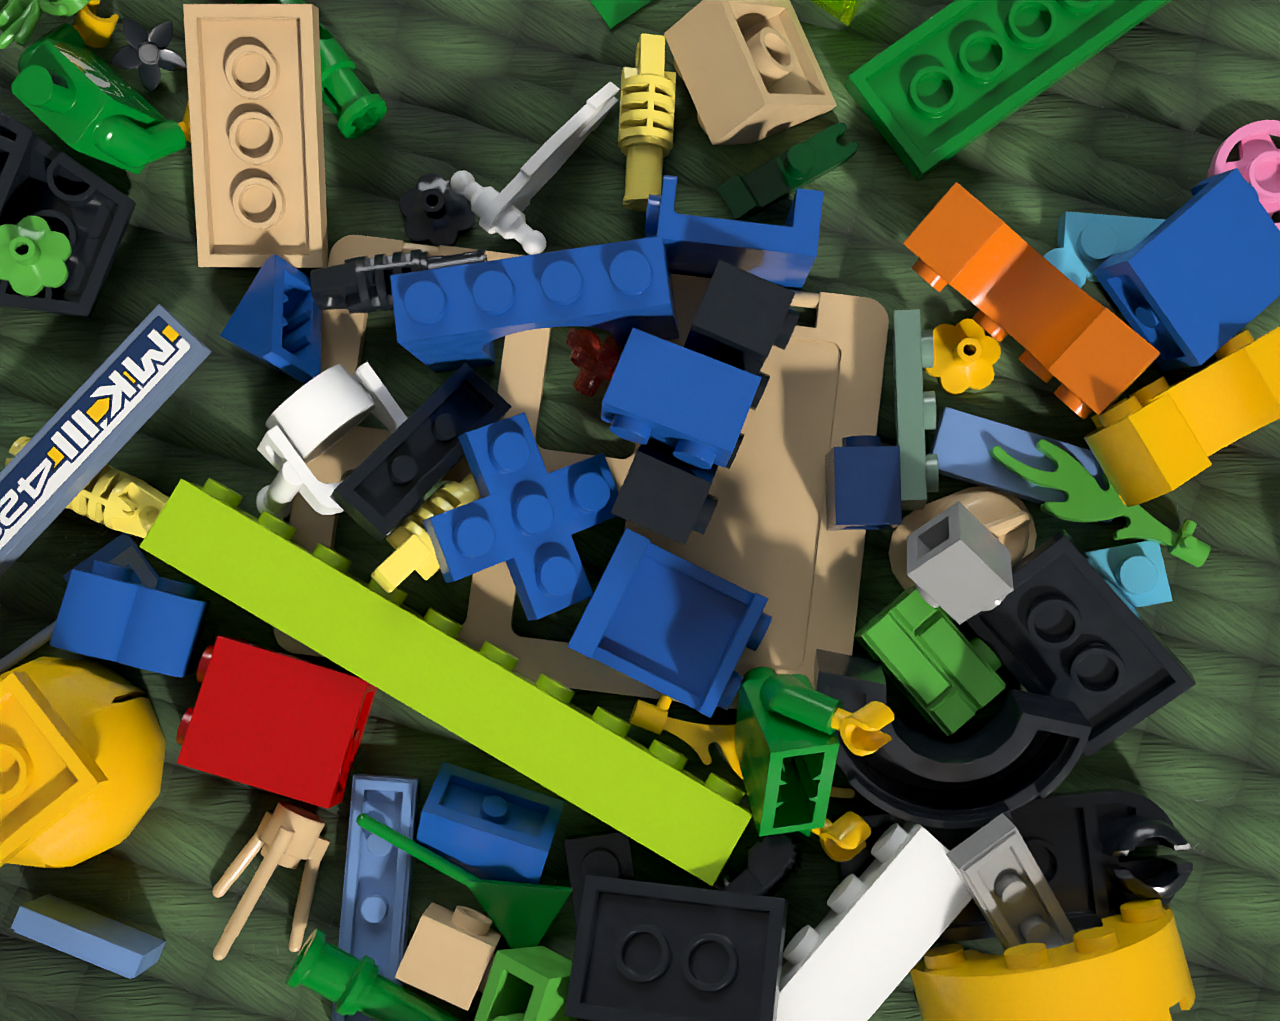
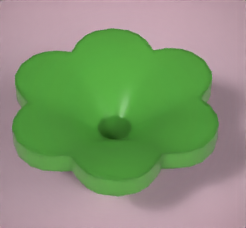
(42, 263)

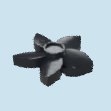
(148, 52)

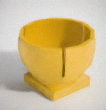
(73, 761)

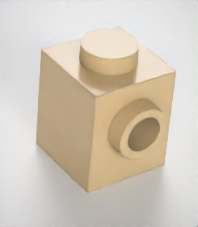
(450, 954)

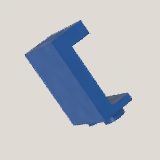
(766, 250)
(1199, 272)
(671, 625)

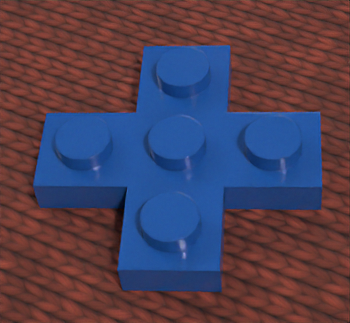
(523, 517)

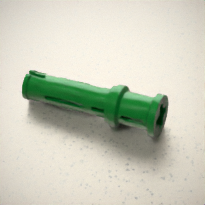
(357, 985)

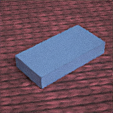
(88, 935)

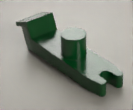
(786, 172)

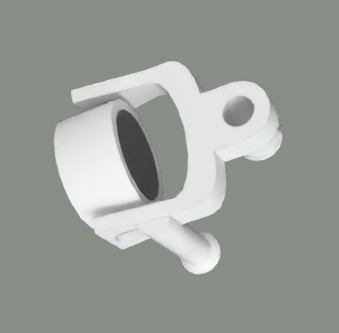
(310, 425)

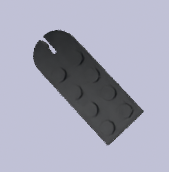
(1078, 850)

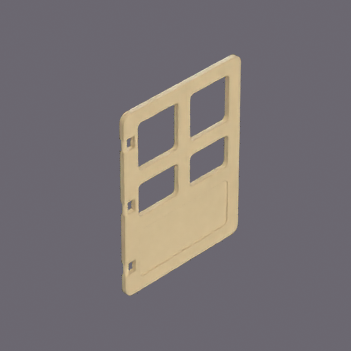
(770, 505)

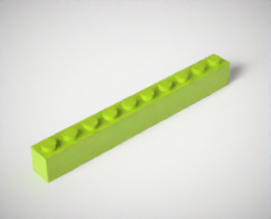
(449, 679)

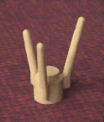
(287, 838)

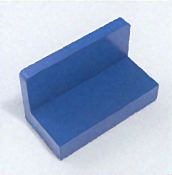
(489, 825)

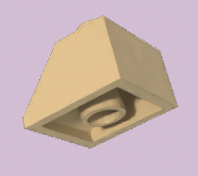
(748, 69)

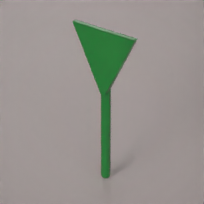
(517, 909)

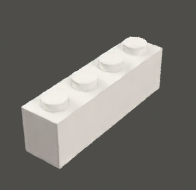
(873, 931)

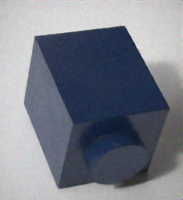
(863, 485)

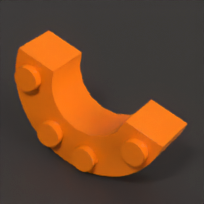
(1031, 301)

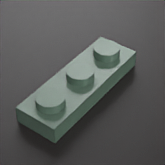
(913, 408)

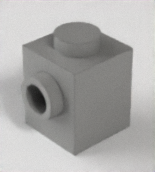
(959, 564)

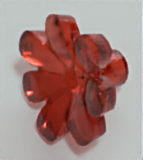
(594, 358)

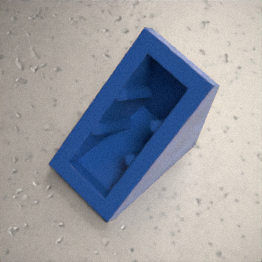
(279, 321)

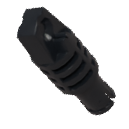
(365, 282)

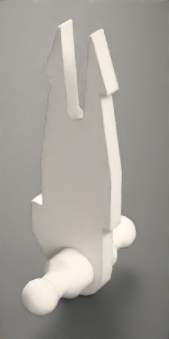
(504, 210)

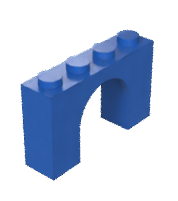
(460, 309)

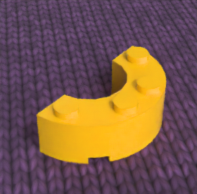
(1170, 431)
(1109, 973)

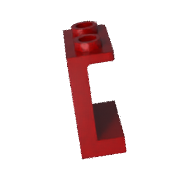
(275, 721)

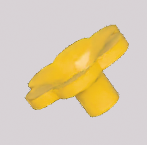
(953, 366)

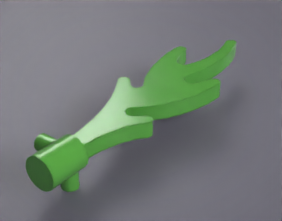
(1089, 503)

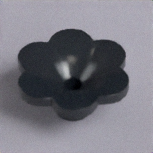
(435, 223)

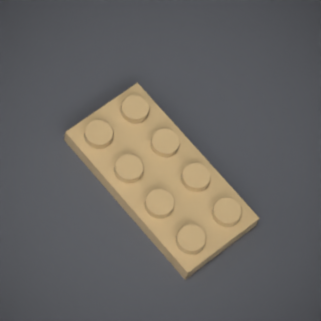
(256, 133)

